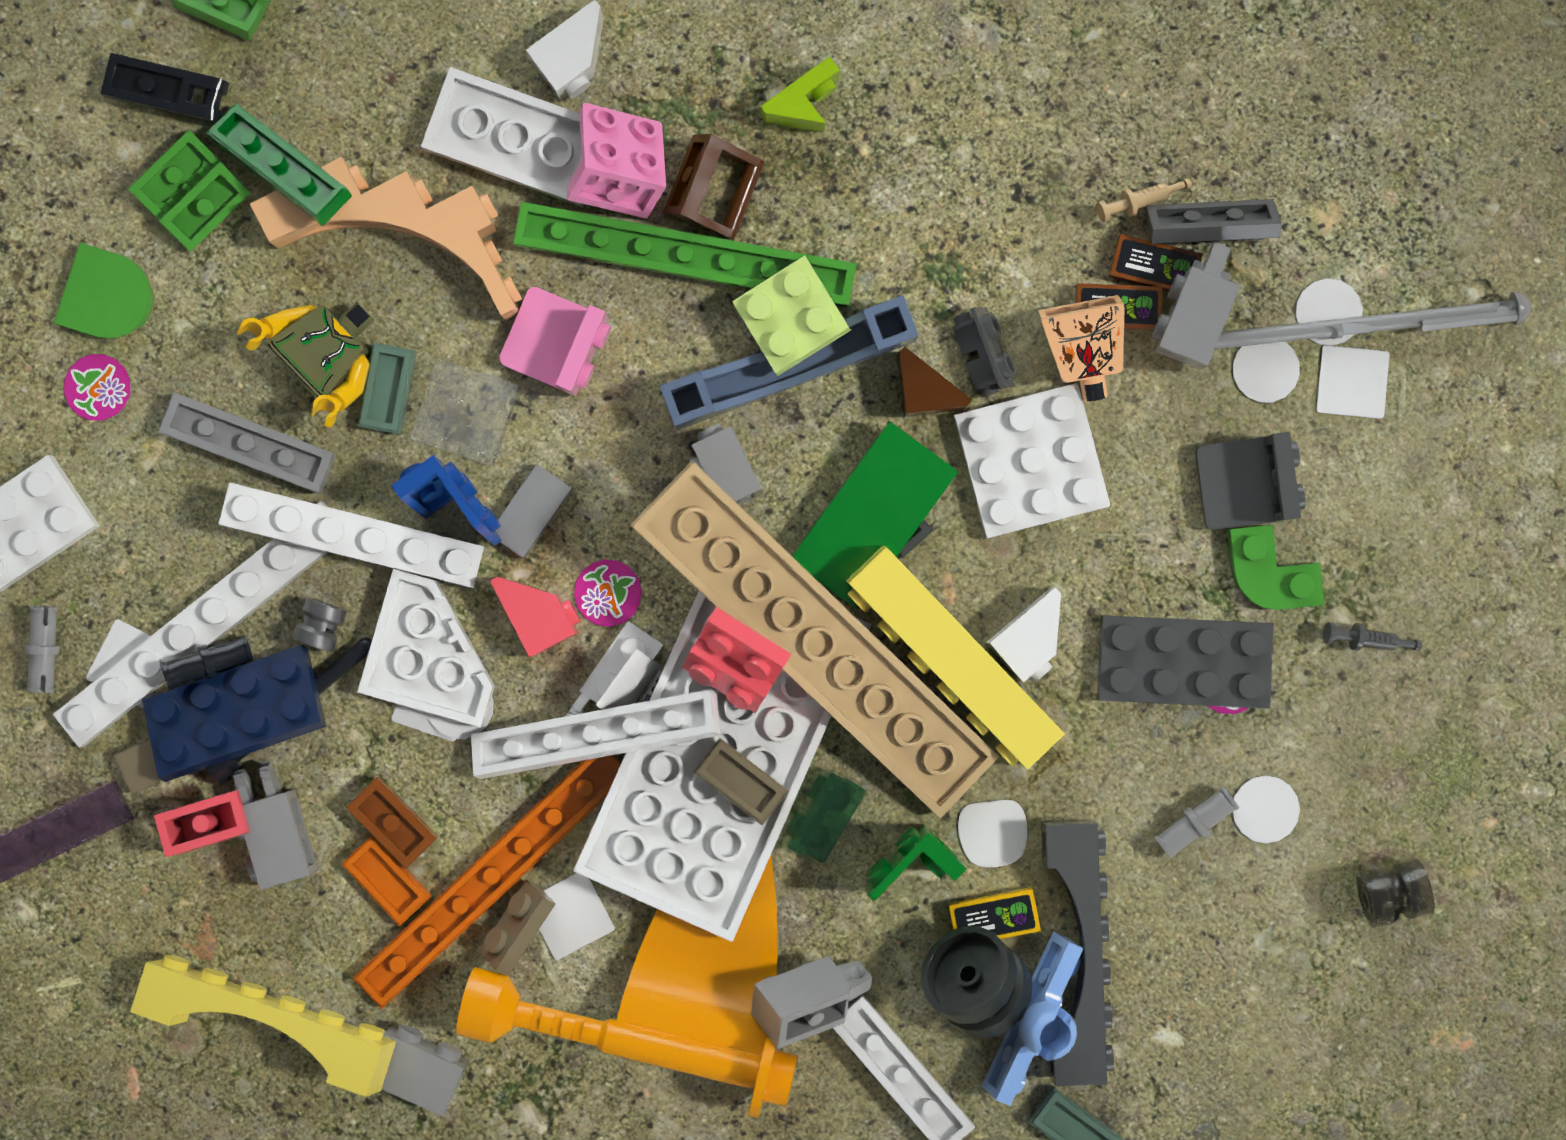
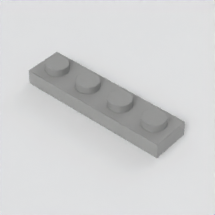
(247, 443)

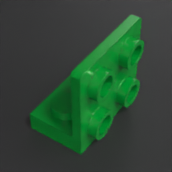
(935, 856)

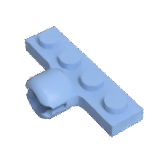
(1045, 1025)

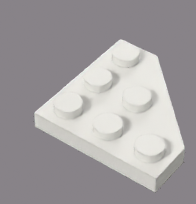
(424, 654)

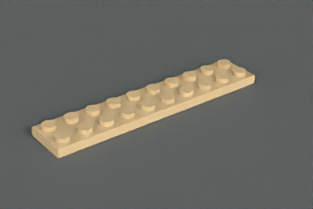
(830, 650)

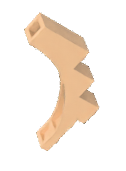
(401, 206)

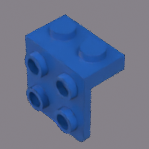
(433, 485)

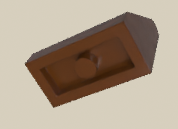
(694, 180)

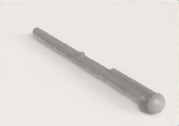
(1514, 310)

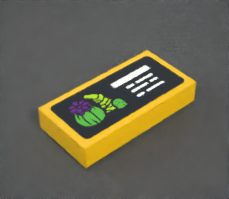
(1003, 913)

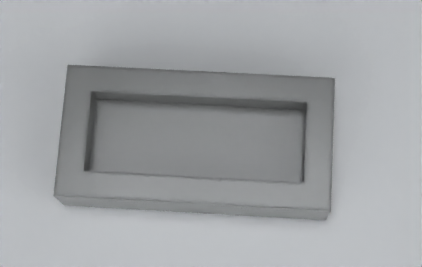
(531, 510)

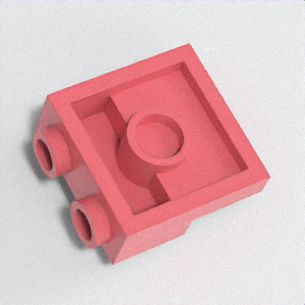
(735, 661)

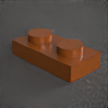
(392, 822)

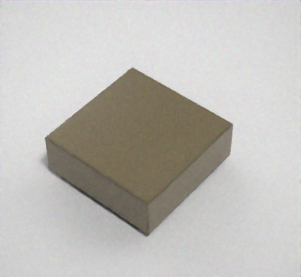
(138, 767)

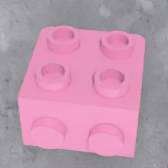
(555, 340)

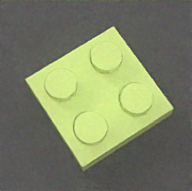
(791, 315)

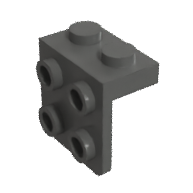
(1249, 481)

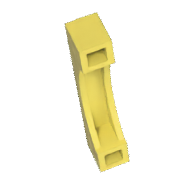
(350, 1054)

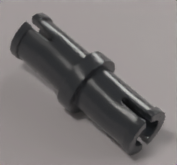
(206, 661)

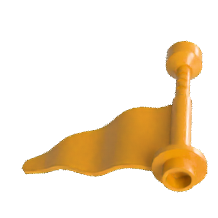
(680, 1007)

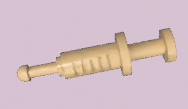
(1132, 201)

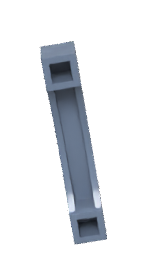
(752, 378)

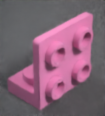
(619, 163)

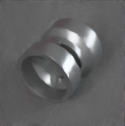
(319, 624)

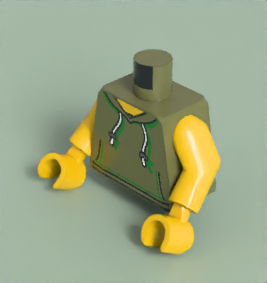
(318, 351)

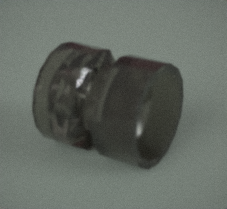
(1395, 893)

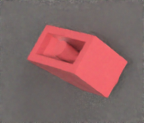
(536, 615)
(202, 824)

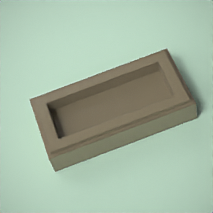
(740, 781)

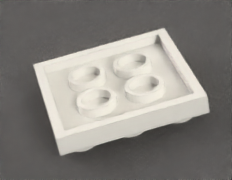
(1031, 460)

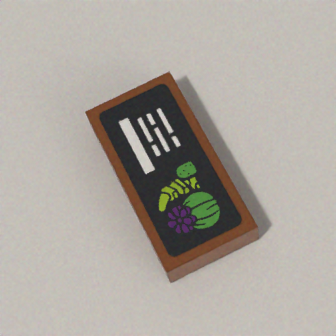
(1149, 263)
(1141, 303)

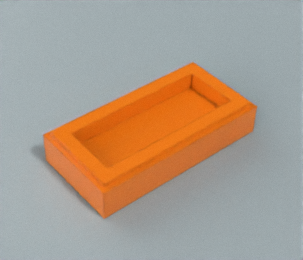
(386, 880)

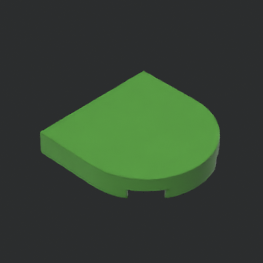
(105, 295)

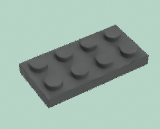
(1185, 661)

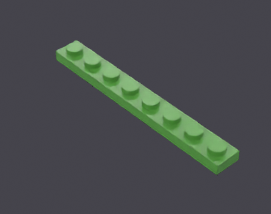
(668, 250)

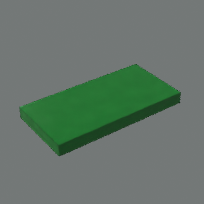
(874, 508)

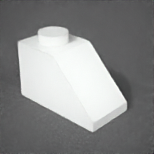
(570, 52)
(1030, 638)

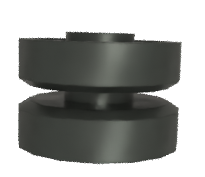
(976, 982)

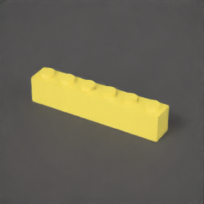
(955, 657)

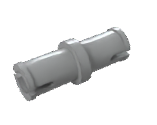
(42, 649)
(1196, 822)

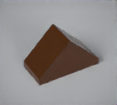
(925, 389)

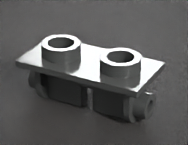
(982, 335)

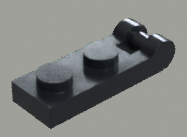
(163, 88)

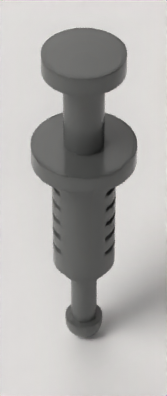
(1359, 637)

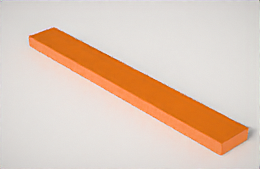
(487, 879)

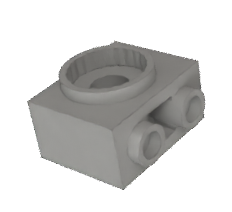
(726, 463)

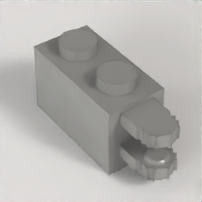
(277, 834)

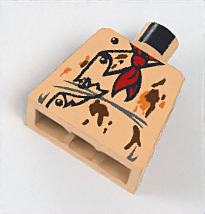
(1087, 342)

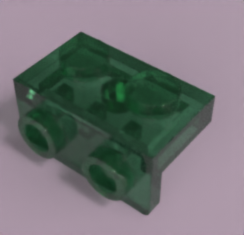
(826, 816)

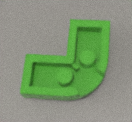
(1261, 580)

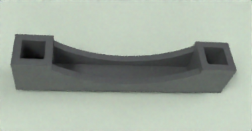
(1074, 853)

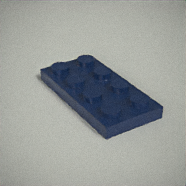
(233, 713)

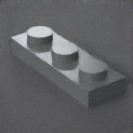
(1213, 221)

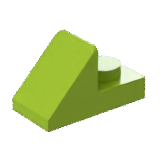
(793, 104)

